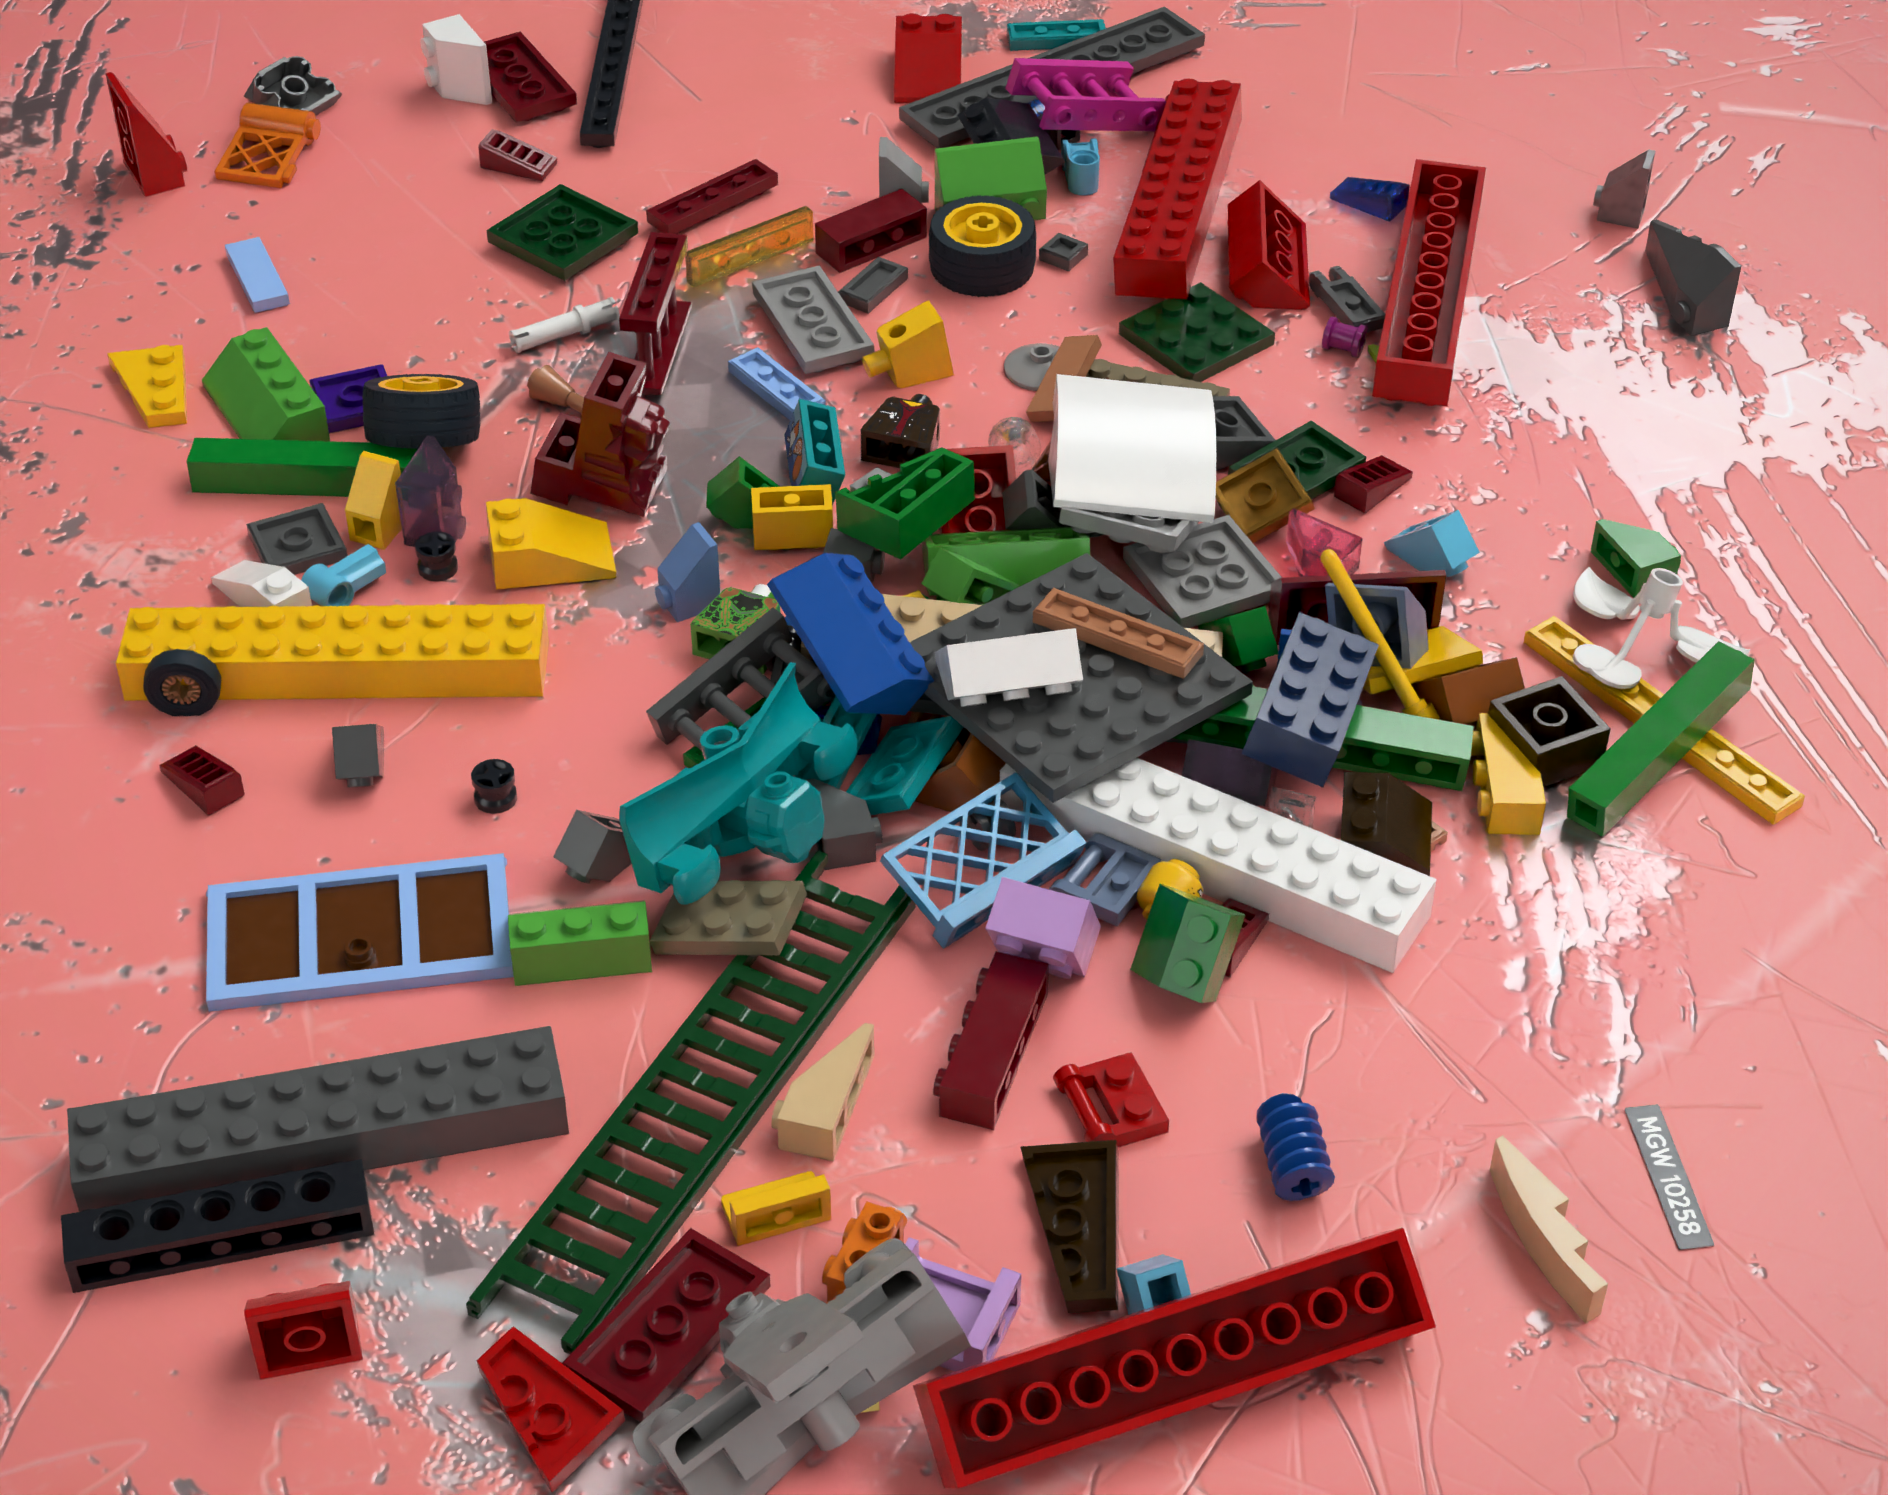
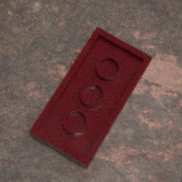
(524, 79)
(665, 1324)

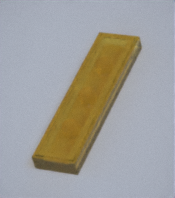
(749, 246)

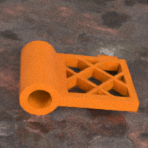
(271, 128)

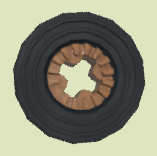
(175, 699)

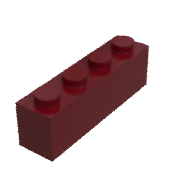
(992, 1040)

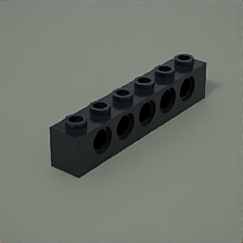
(216, 1225)

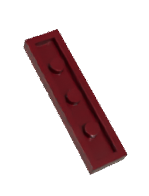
(712, 197)

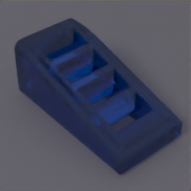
(1373, 196)

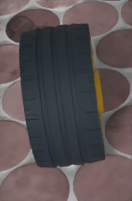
(982, 246)
(413, 406)

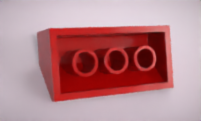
(1267, 251)

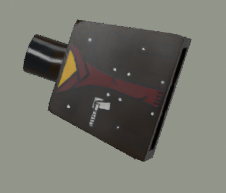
(901, 431)

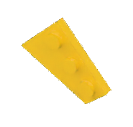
(155, 382)

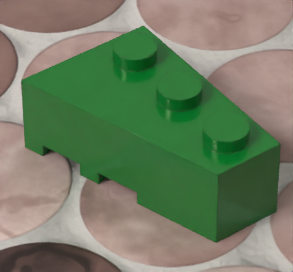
(908, 505)

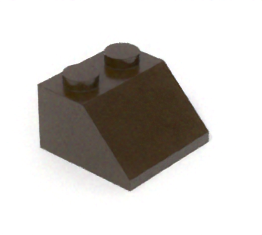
(1387, 819)

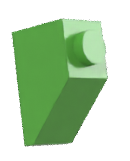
(963, 580)

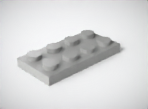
(812, 319)

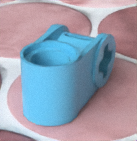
(1081, 166)

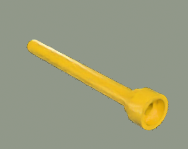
(1371, 632)

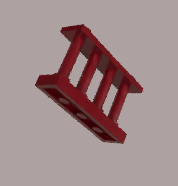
(653, 308)

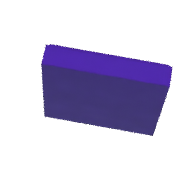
(343, 396)

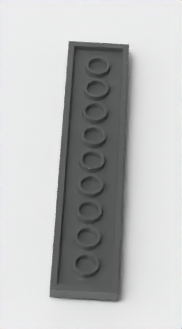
(1140, 41)

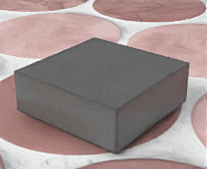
(1063, 251)

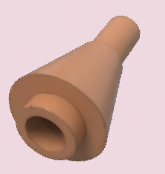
(550, 387)

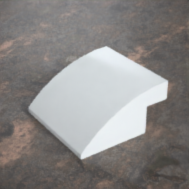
(1133, 448)

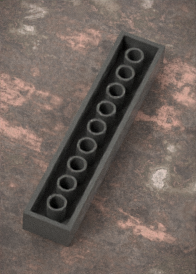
(306, 1118)

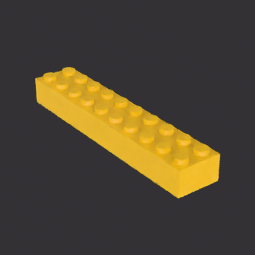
(348, 650)

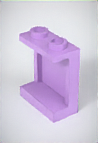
(977, 1304)

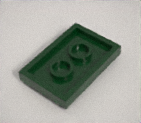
(1312, 456)

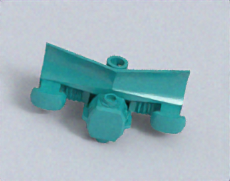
(738, 796)

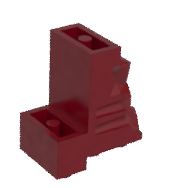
(612, 449)

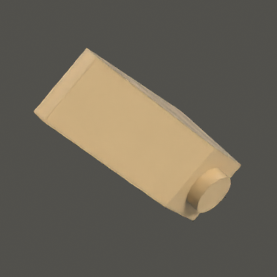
(824, 1098)

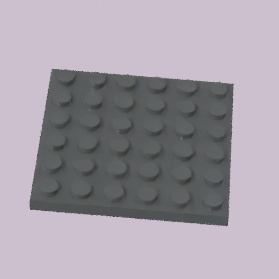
(1109, 715)

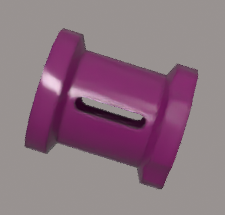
(1344, 336)

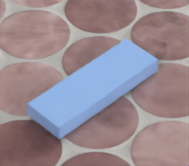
(257, 274)
(771, 381)

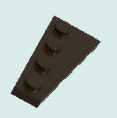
(1080, 1218)

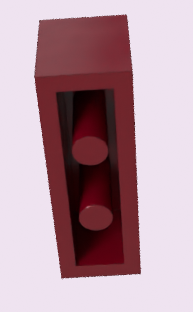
(870, 230)

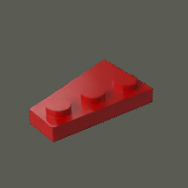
(548, 1405)

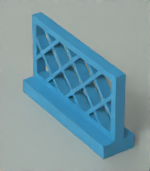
(975, 906)

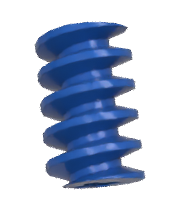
(1294, 1147)

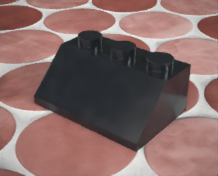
(1007, 120)

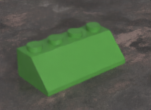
(264, 391)
(1011, 553)

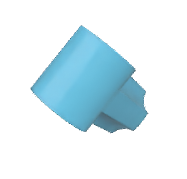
(340, 581)

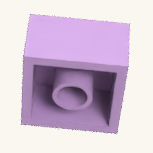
(1044, 927)

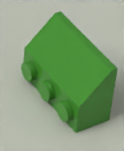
(996, 169)
(579, 943)

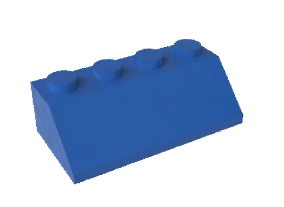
(852, 635)

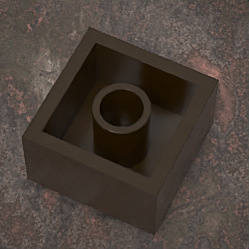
(1552, 728)

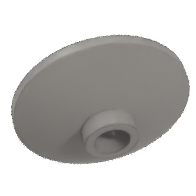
(1029, 364)

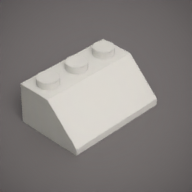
(1010, 666)

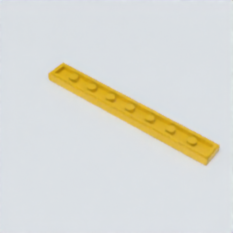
(1711, 755)

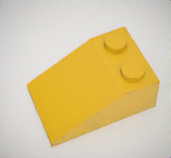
(545, 545)

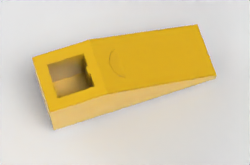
(1509, 783)

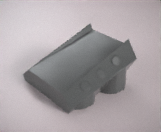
(291, 85)

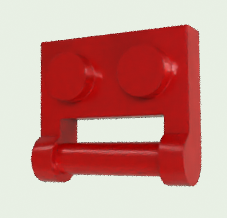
(1123, 1094)

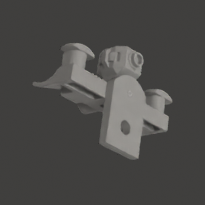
(803, 1375)

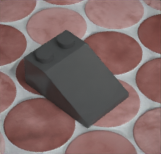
(1237, 431)

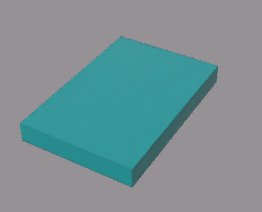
(904, 764)

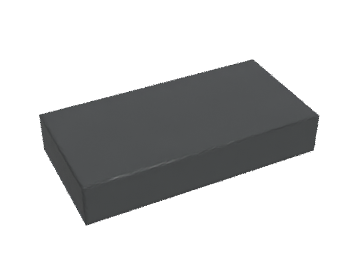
(873, 284)

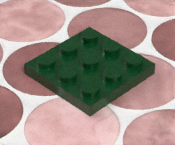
(562, 232)
(1196, 334)

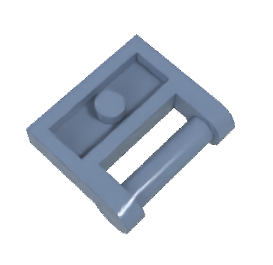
(1116, 884)

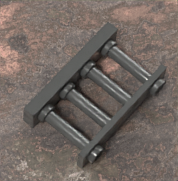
(726, 671)

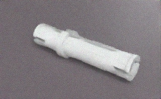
(580, 320)

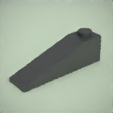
(1693, 277)

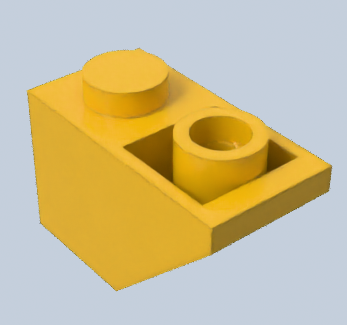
(373, 501)

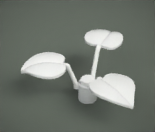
(1656, 599)

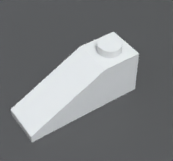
(262, 585)

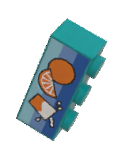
(814, 446)

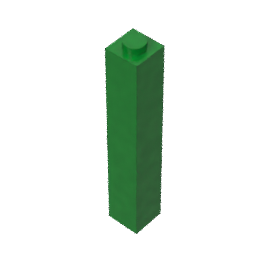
(281, 465)
(1659, 738)

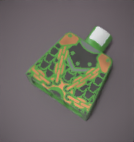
(728, 617)

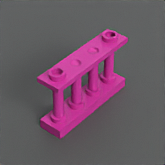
(1084, 94)

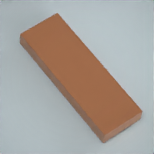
(1072, 359)

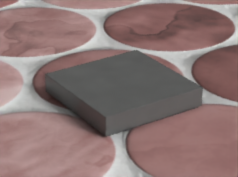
(298, 539)

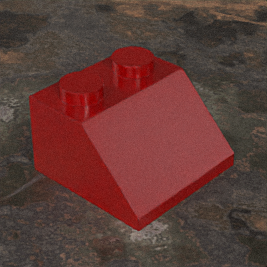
(303, 1329)

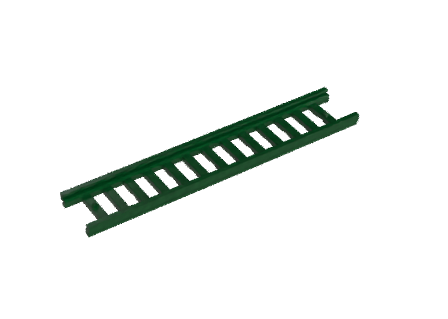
(723, 1136)

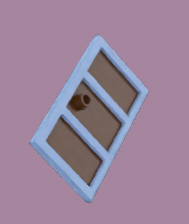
(357, 932)

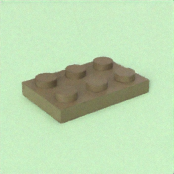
(731, 920)

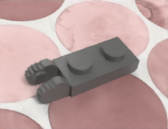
(1347, 299)

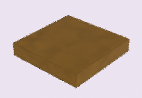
(1262, 495)

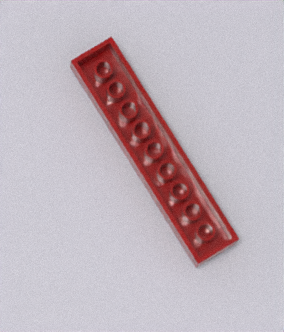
(1178, 190)
(1429, 284)
(1172, 1358)

